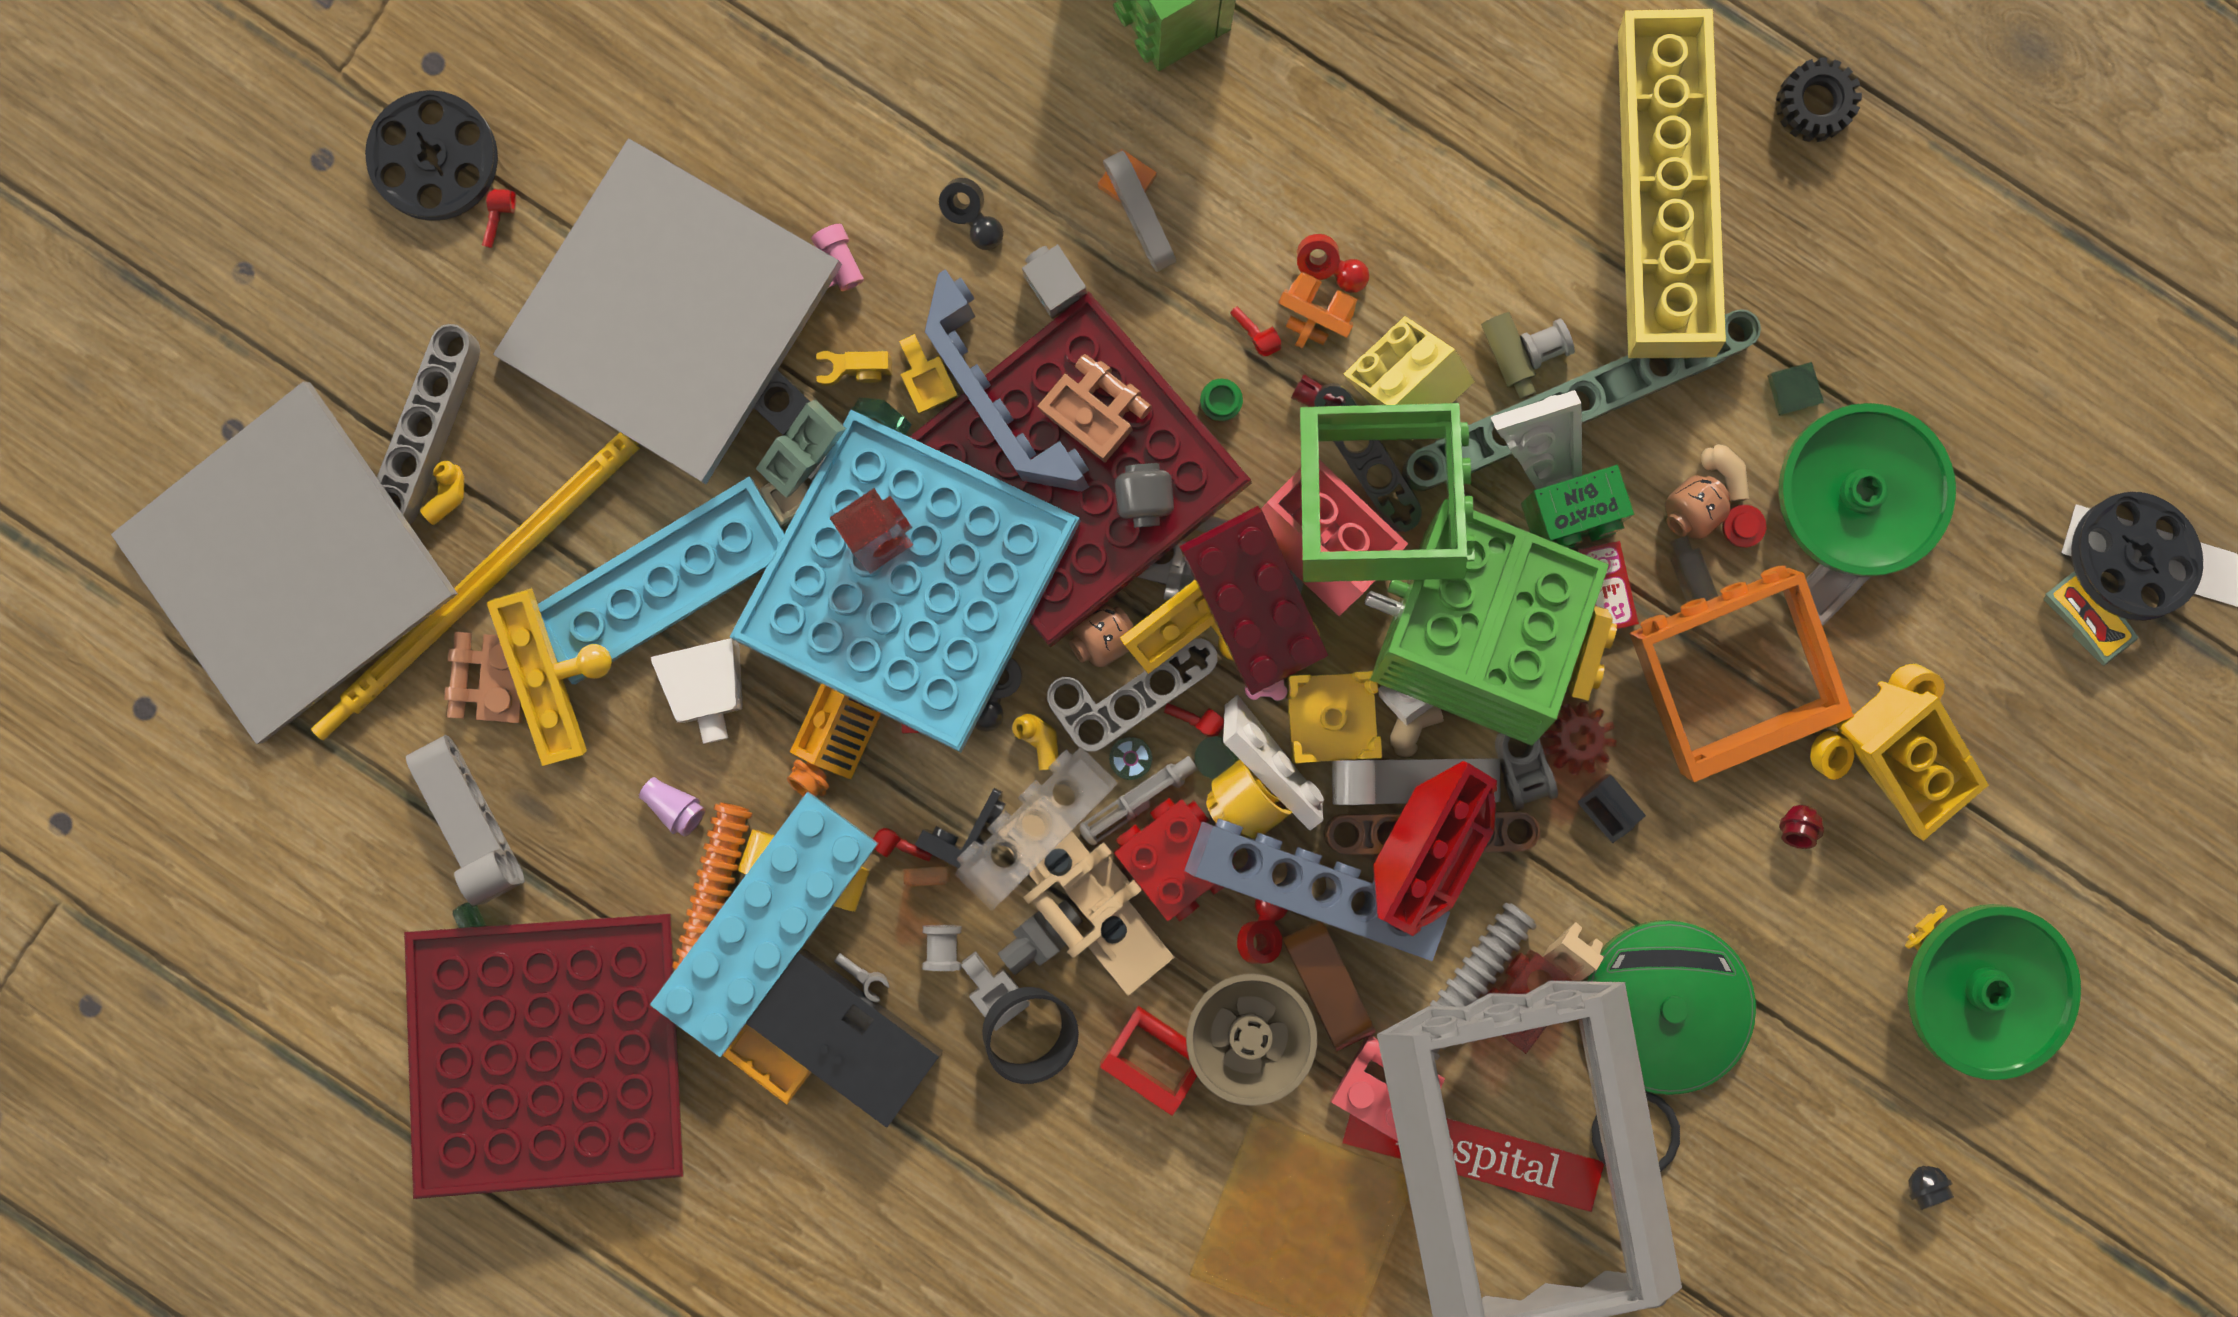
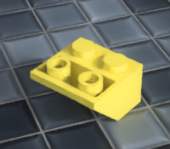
(1409, 369)

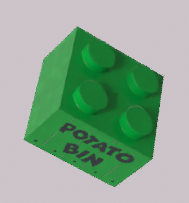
(1579, 508)

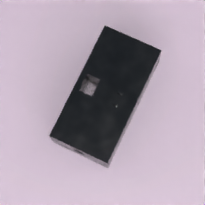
(844, 1037)

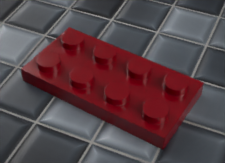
(1254, 600)

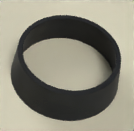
(1052, 1061)

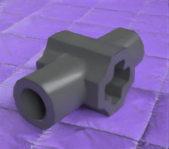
(1036, 940)

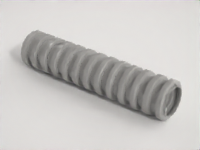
(1486, 959)

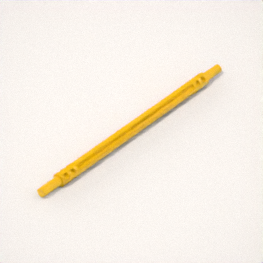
(479, 582)

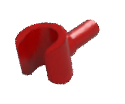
(497, 202)
(1265, 342)
(1209, 724)
(889, 840)

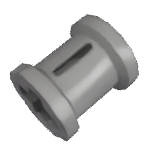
(1548, 343)
(941, 947)

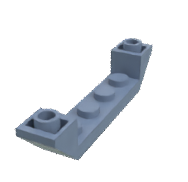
(949, 312)

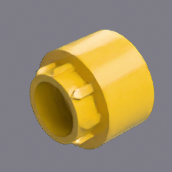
(1245, 801)

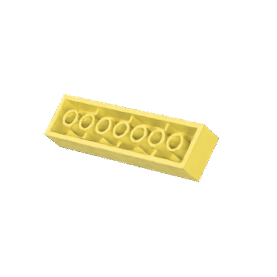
(1671, 184)

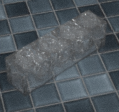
(1090, 786)

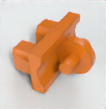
(1335, 318)

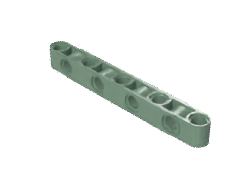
(1607, 391)

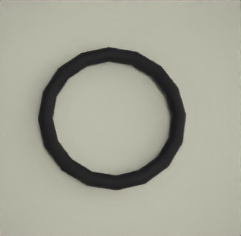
(1675, 1132)

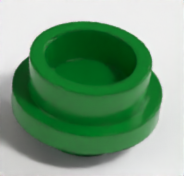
(1221, 400)

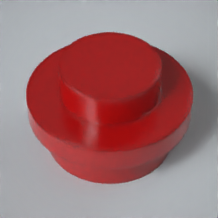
(1744, 526)

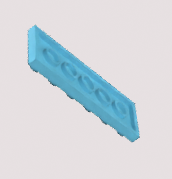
(664, 576)
(764, 924)

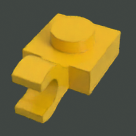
(866, 366)
(926, 380)

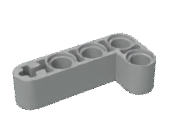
(1137, 688)
(1394, 780)
(466, 822)

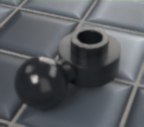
(985, 231)
(993, 713)

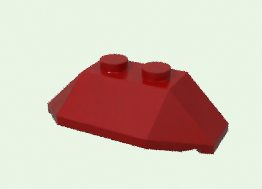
(1434, 847)

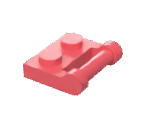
(1366, 1095)

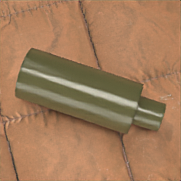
(1510, 353)

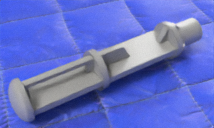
(1137, 799)

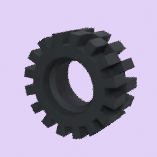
(1836, 82)

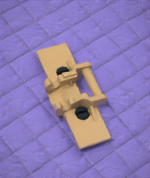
(1102, 893)

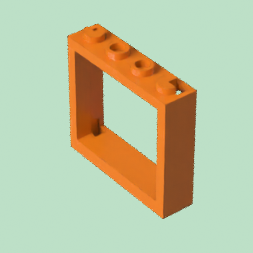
(1768, 735)

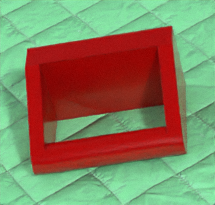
(1139, 1079)

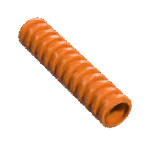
(716, 872)

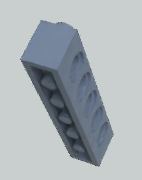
(1213, 862)

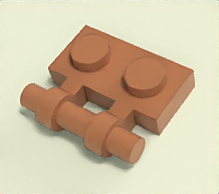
(1086, 417)
(496, 694)

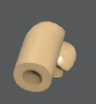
(1731, 467)
(1405, 737)

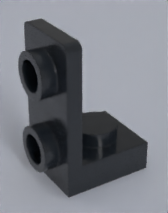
(943, 843)

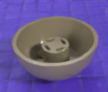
(1266, 1059)

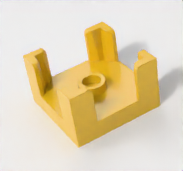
(1332, 717)

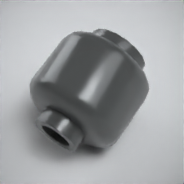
(1144, 494)

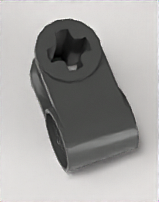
(1525, 771)

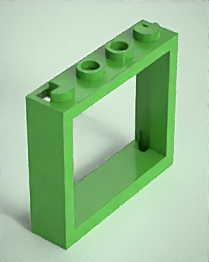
(1386, 423)

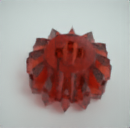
(1586, 752)

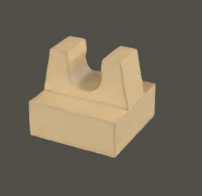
(1573, 955)

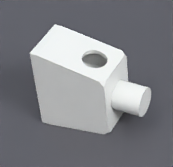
(702, 685)

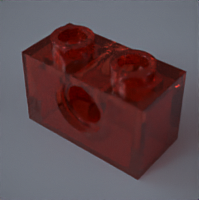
(873, 529)

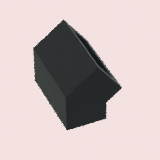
(1611, 808)

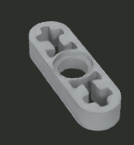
(1139, 211)

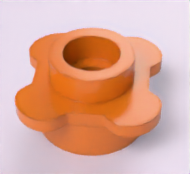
(808, 779)

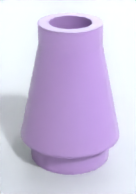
(673, 807)

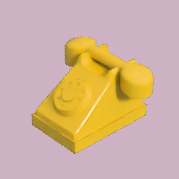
(1907, 750)

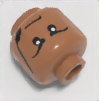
(1697, 507)
(1099, 636)

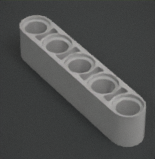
(422, 404)

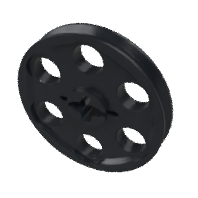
(411, 153)
(2153, 564)

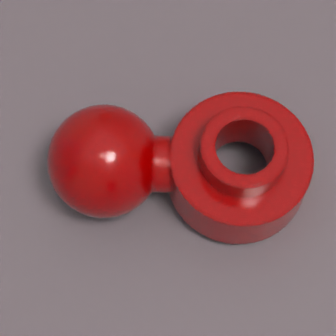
(1350, 274)
(1266, 933)

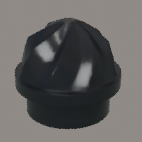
(1929, 1186)

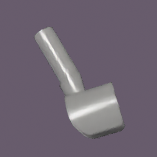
(862, 976)

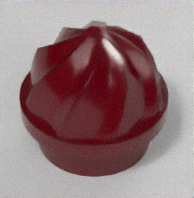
(1801, 827)

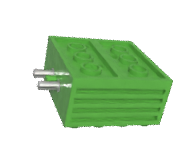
(1498, 639)

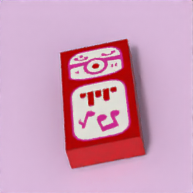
(1616, 589)

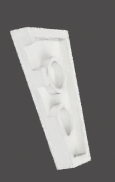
(1545, 438)
(1264, 757)

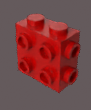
(1160, 854)

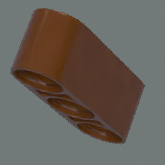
(1329, 985)

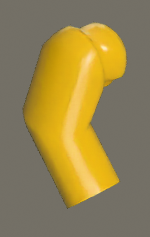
(450, 492)
(1039, 735)

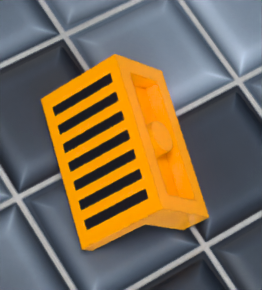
(835, 732)

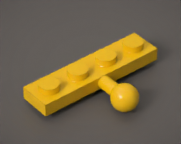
(1171, 629)
(540, 677)

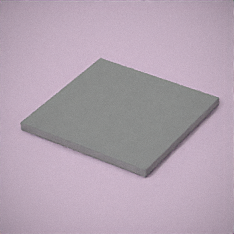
(667, 310)
(283, 563)

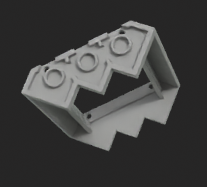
(1624, 1132)

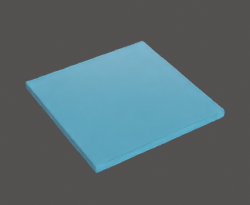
(933, 622)

